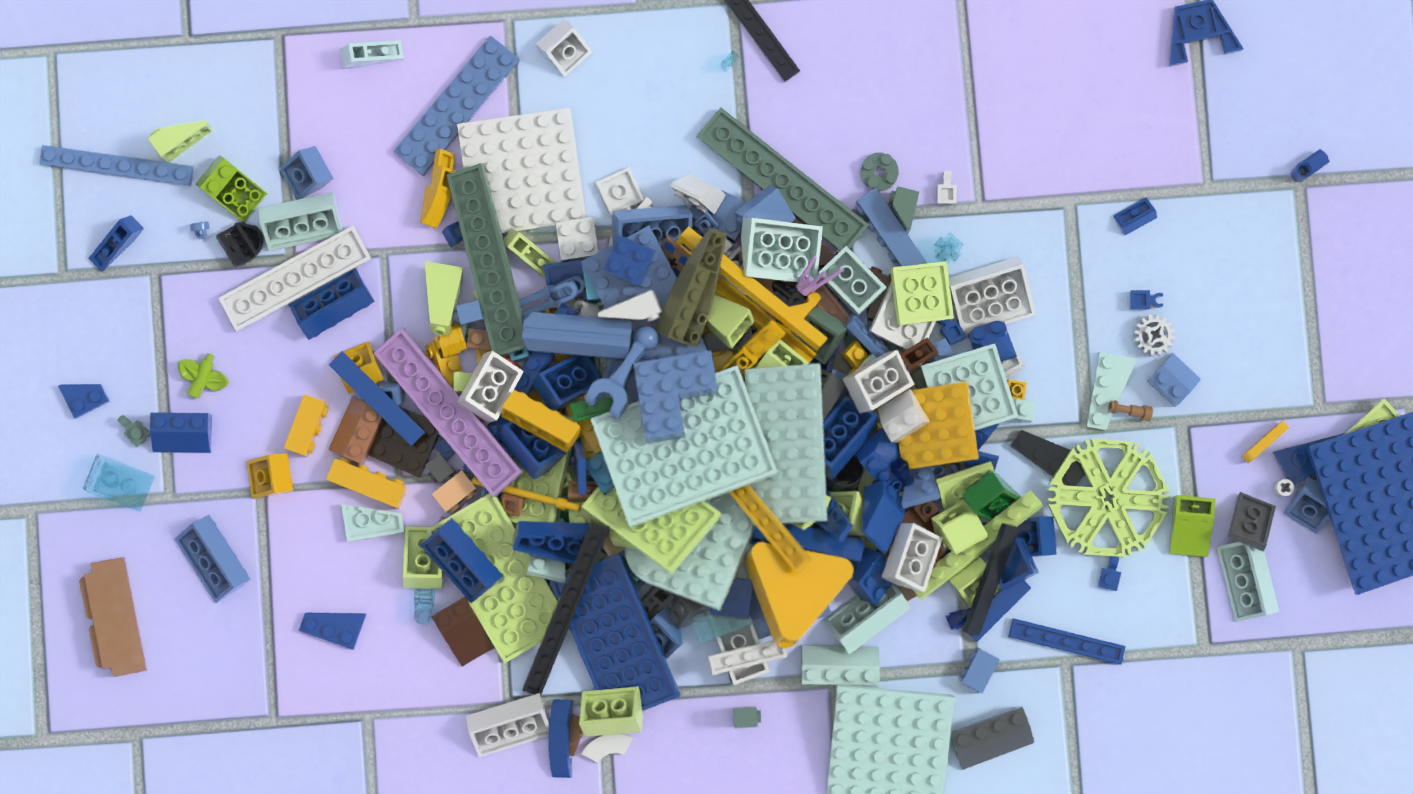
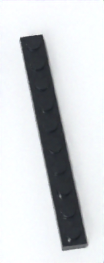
(566, 607)

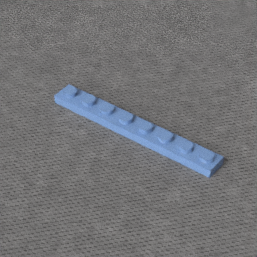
(116, 165)

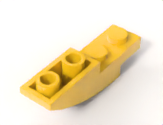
(438, 193)
(755, 347)

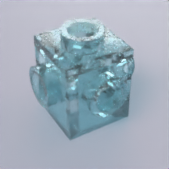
(950, 242)

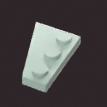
(370, 523)

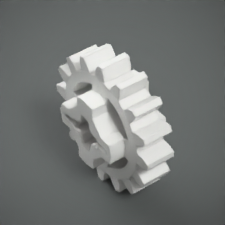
(1146, 330)

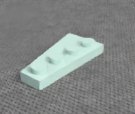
(546, 567)

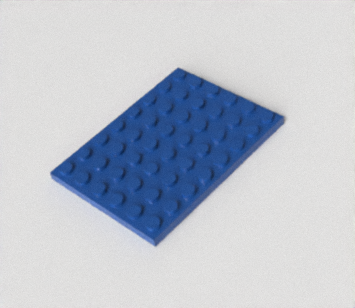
(1370, 499)

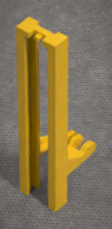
(791, 317)

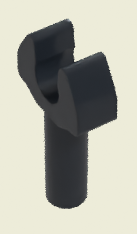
(787, 294)

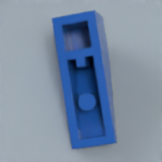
(116, 242)

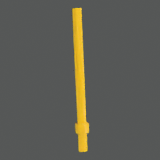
(560, 503)

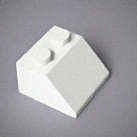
(564, 47)
(902, 416)

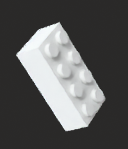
(738, 639)

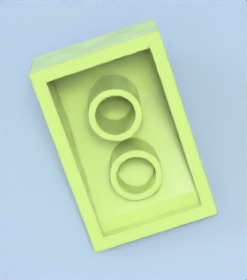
(176, 139)
(418, 566)

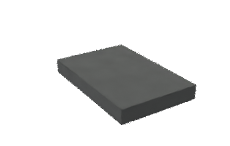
(1251, 521)

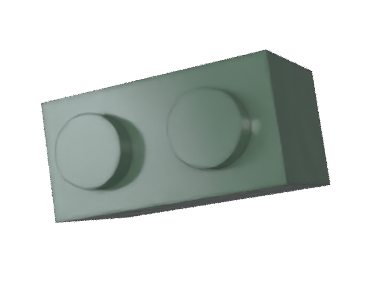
(746, 717)

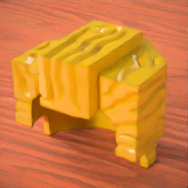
(452, 344)

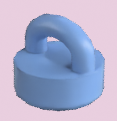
(200, 226)

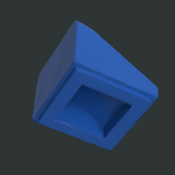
(453, 234)

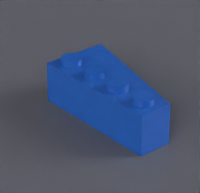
(550, 539)

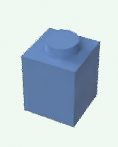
(469, 313)
(394, 391)

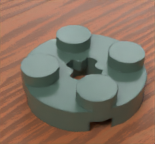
(873, 180)

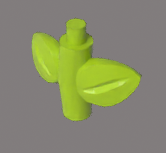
(201, 375)

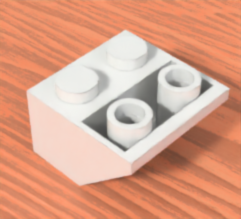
(698, 193)

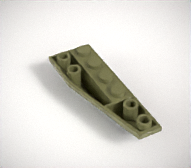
(693, 292)

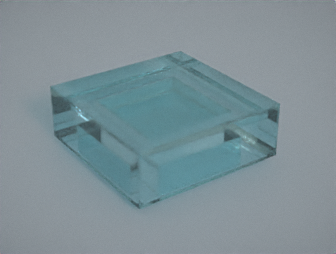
(729, 61)

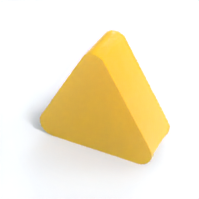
(791, 598)

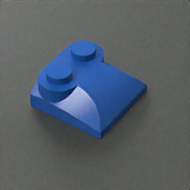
(993, 333)

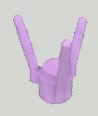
(809, 284)

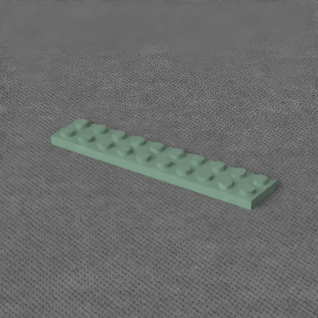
(768, 167)
(488, 259)

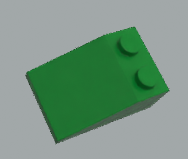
(990, 496)

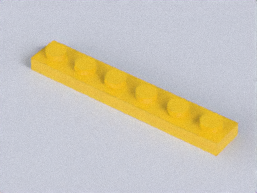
(771, 527)

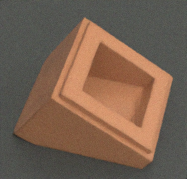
(512, 504)

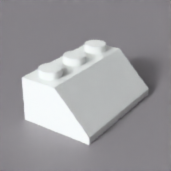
(912, 557)

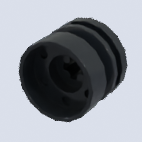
(848, 477)

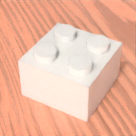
(577, 239)

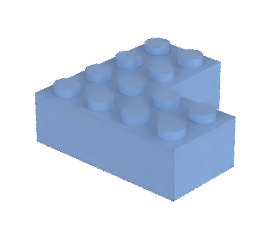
(665, 383)

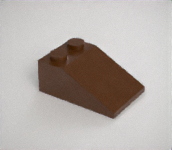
(463, 631)

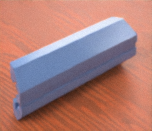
(577, 335)

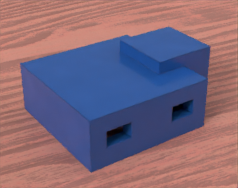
(1018, 565)

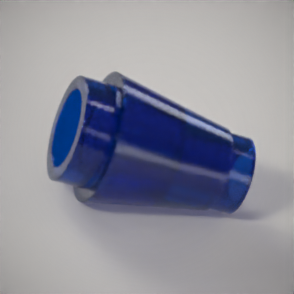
(901, 470)
(957, 618)

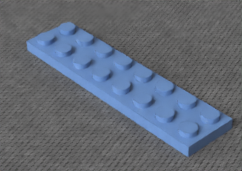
(456, 104)

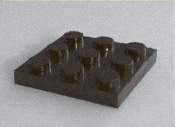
(397, 452)

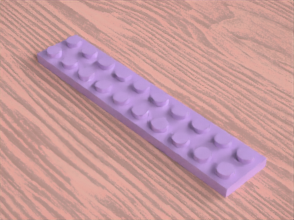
(453, 421)

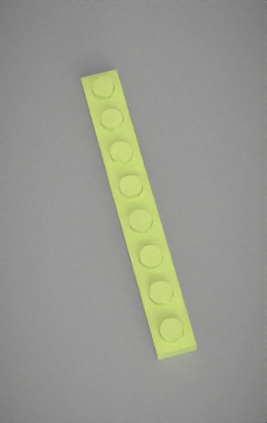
(952, 563)

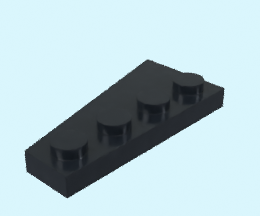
(1047, 456)

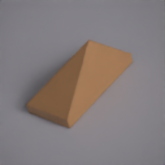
(575, 734)

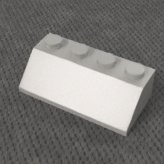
(508, 725)

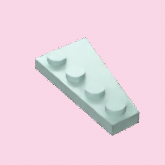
(1109, 382)

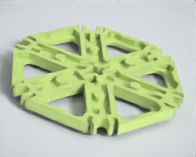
(1118, 483)

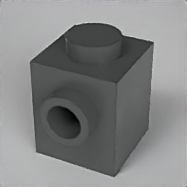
(440, 469)

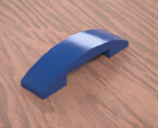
(559, 738)

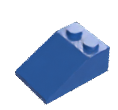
(881, 514)

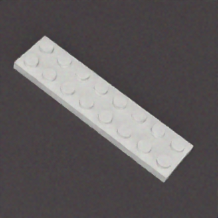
(294, 278)

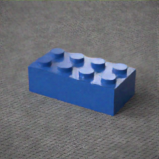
(844, 434)

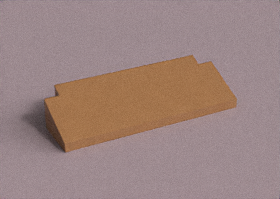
(115, 628)

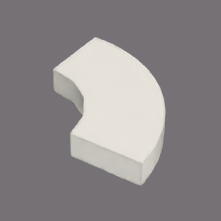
(607, 745)

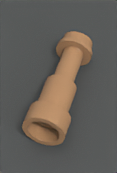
(1143, 412)

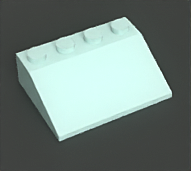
(779, 249)

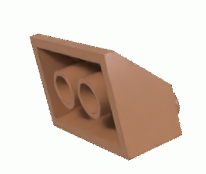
(356, 431)

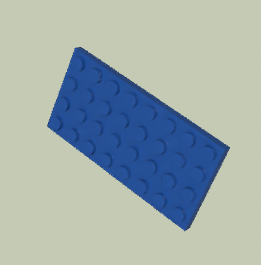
(618, 636)

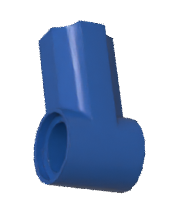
(1310, 165)

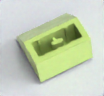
(781, 355)
(959, 527)

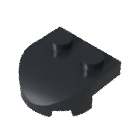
(241, 243)

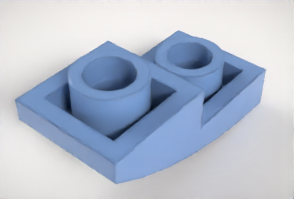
(703, 224)

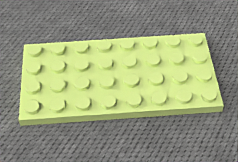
(518, 604)

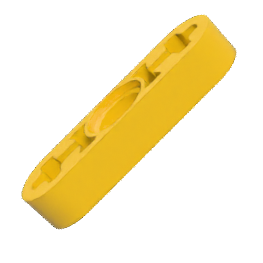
(1265, 441)

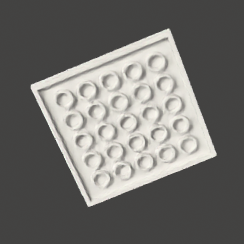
(528, 167)

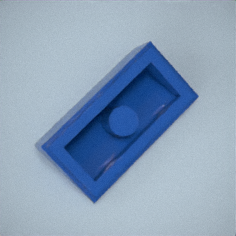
(1135, 216)

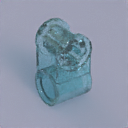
(424, 604)

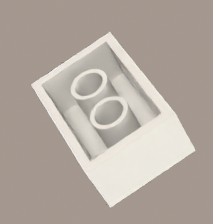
(878, 381)
(490, 386)

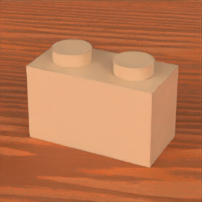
(454, 492)

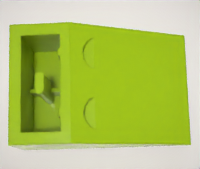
(231, 188)
(1191, 525)

